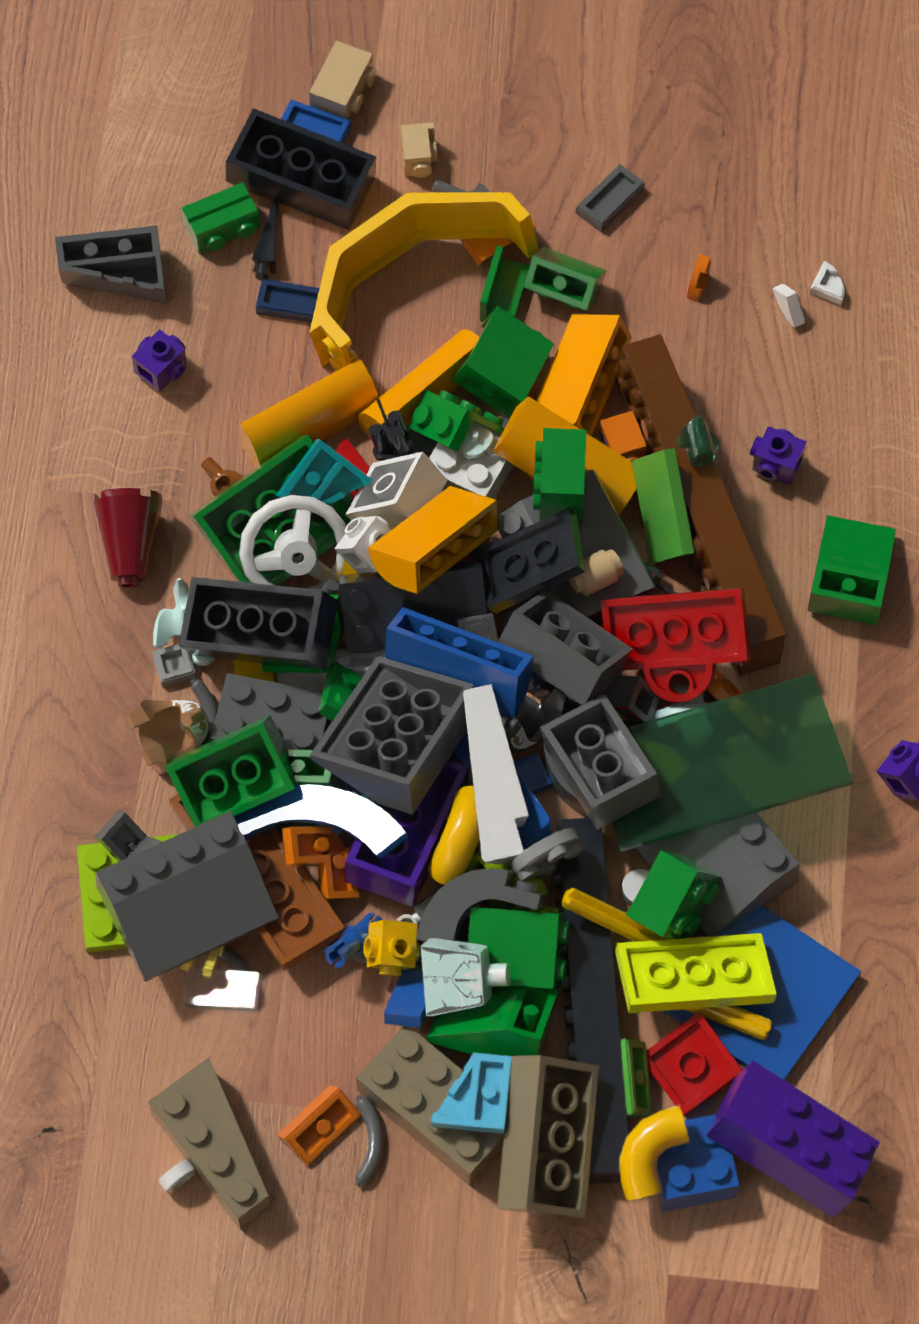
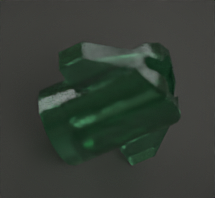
(698, 442)

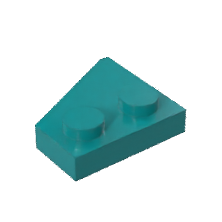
(323, 476)

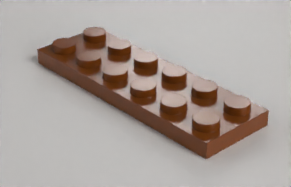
(303, 913)

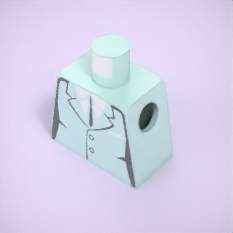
(459, 975)

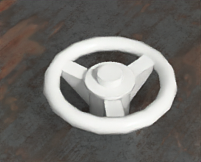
(295, 547)

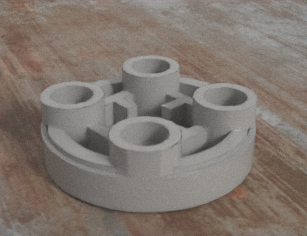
(541, 857)

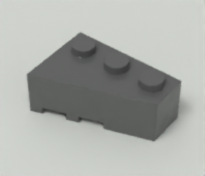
(114, 262)

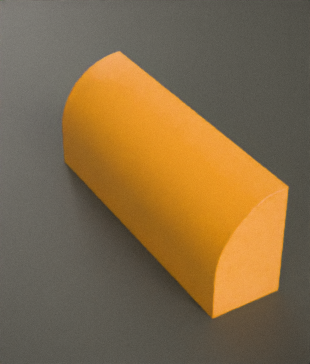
(584, 369)
(432, 375)
(313, 411)
(526, 427)
(434, 538)

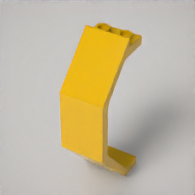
(394, 232)

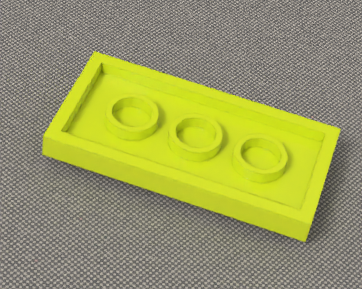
(695, 973)

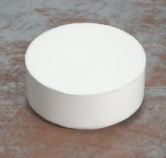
(632, 884)
(177, 1176)

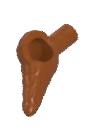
(220, 478)

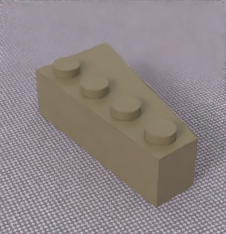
(206, 1133)

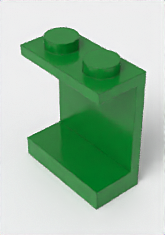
(504, 362)
(525, 941)

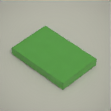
(663, 506)

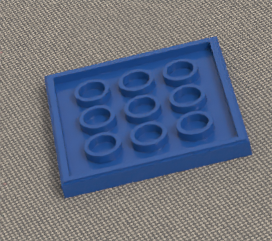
(808, 989)

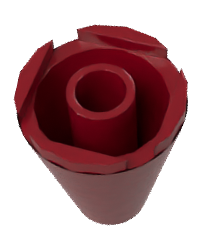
(127, 532)

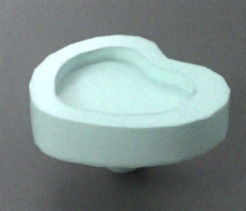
(477, 441)

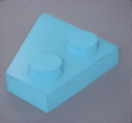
(478, 1097)

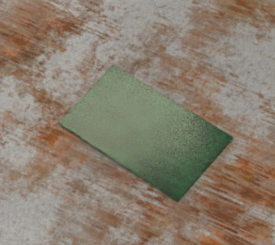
(735, 760)

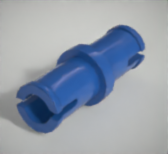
(351, 942)

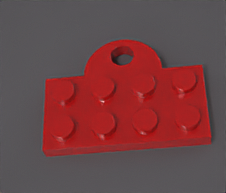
(680, 636)

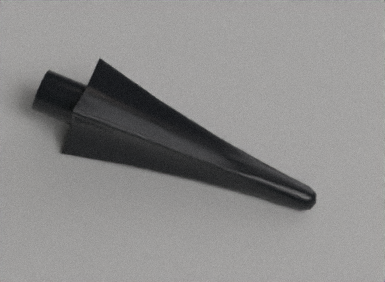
(265, 252)

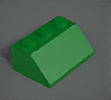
(233, 772)

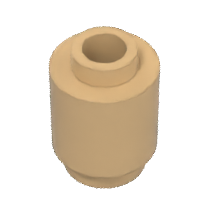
(600, 572)

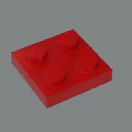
(692, 1064)

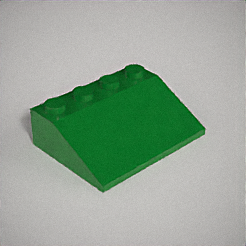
(228, 513)

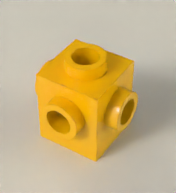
(391, 947)

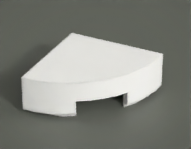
(828, 284)
(789, 304)

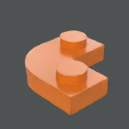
(320, 847)

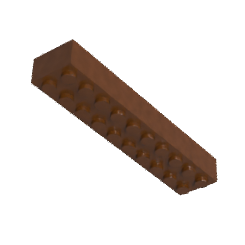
(718, 539)

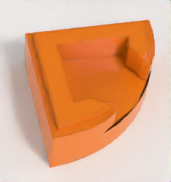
(699, 277)

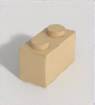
(343, 80)

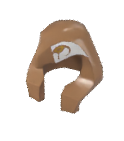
(168, 729)

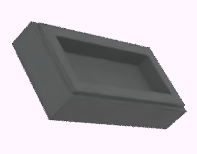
(610, 198)

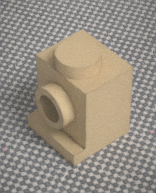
(418, 149)

